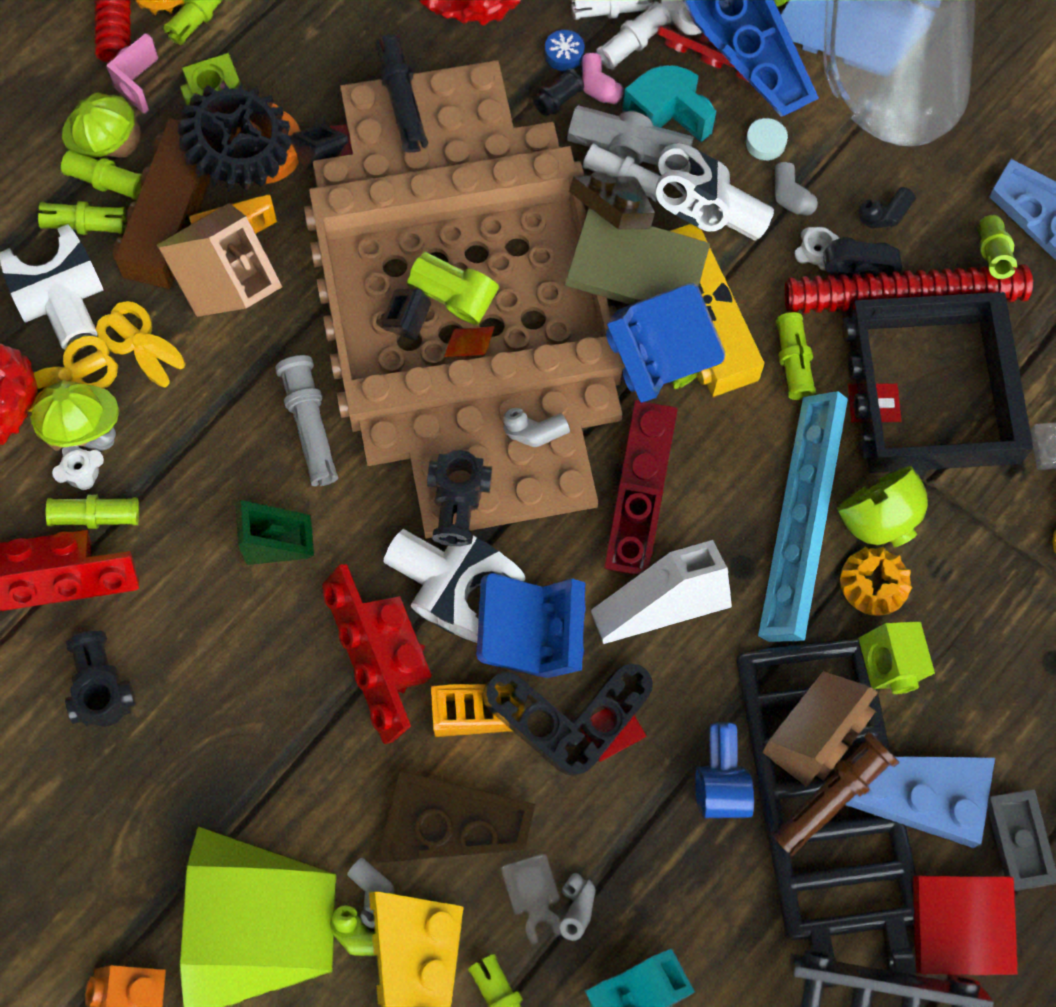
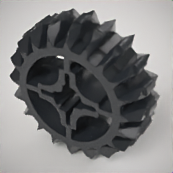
(218, 117)

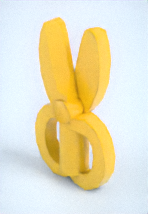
(145, 345)
(76, 371)

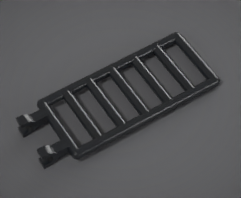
(820, 930)

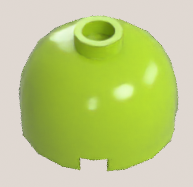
(887, 509)

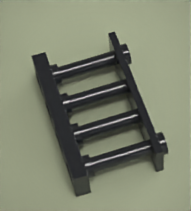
(819, 968)

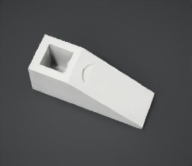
(670, 591)

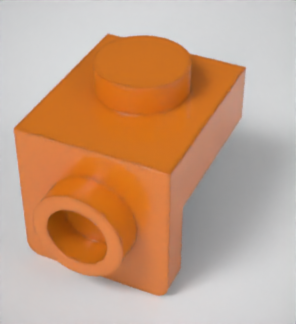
(125, 987)

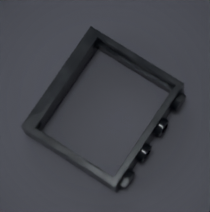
(1003, 372)

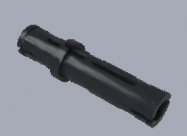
(398, 79)

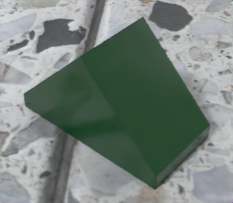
(272, 533)

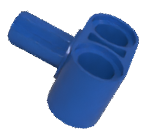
(723, 786)

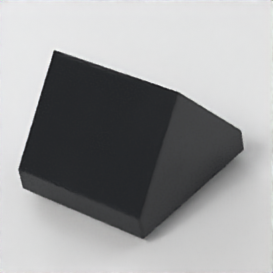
(317, 144)
(406, 313)

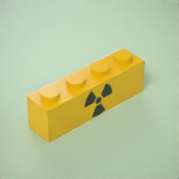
(742, 359)

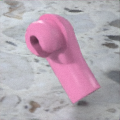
(597, 83)

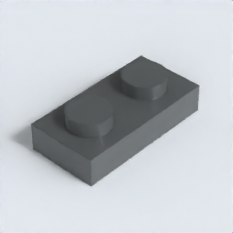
(1022, 839)

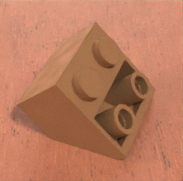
(220, 263)
(813, 732)

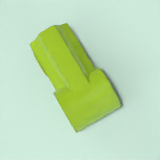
(463, 292)

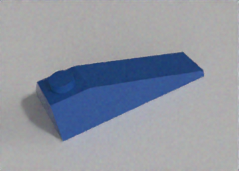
(758, 46)

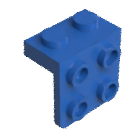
(664, 339)
(531, 625)

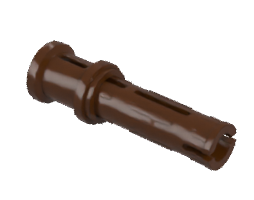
(850, 779)

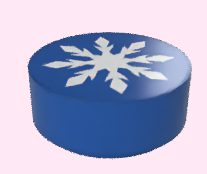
(564, 50)

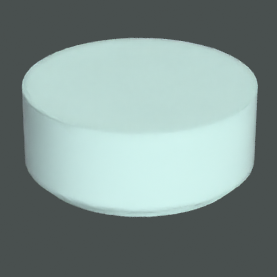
(766, 139)

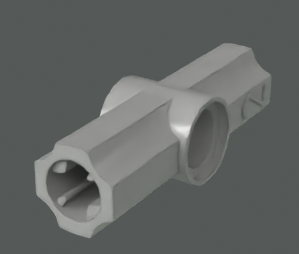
(626, 135)

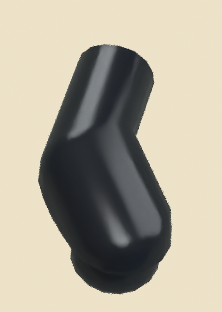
(887, 215)

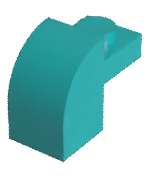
(670, 94)
(649, 984)

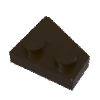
(615, 199)

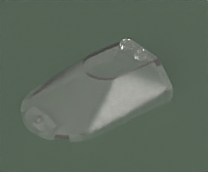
(901, 64)

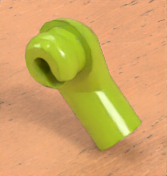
(352, 932)

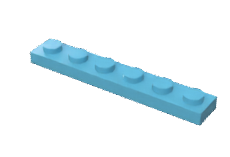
(803, 518)

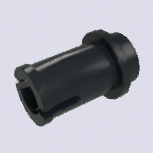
(551, 97)

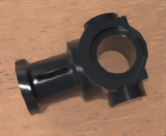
(457, 497)
(93, 678)

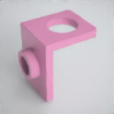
(128, 65)

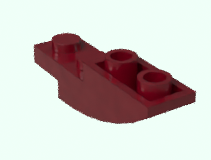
(641, 488)

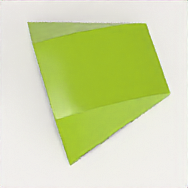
(251, 922)

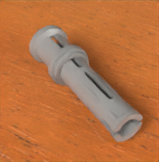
(304, 403)

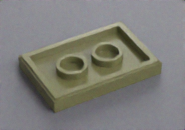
(633, 262)

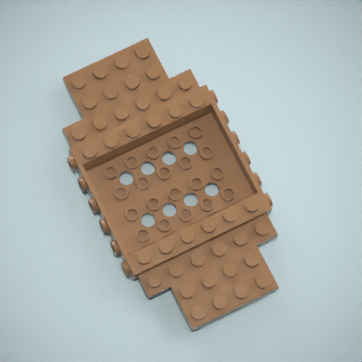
(465, 189)

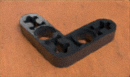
(564, 731)

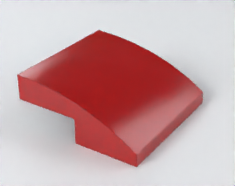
(965, 925)

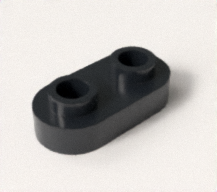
(854, 257)

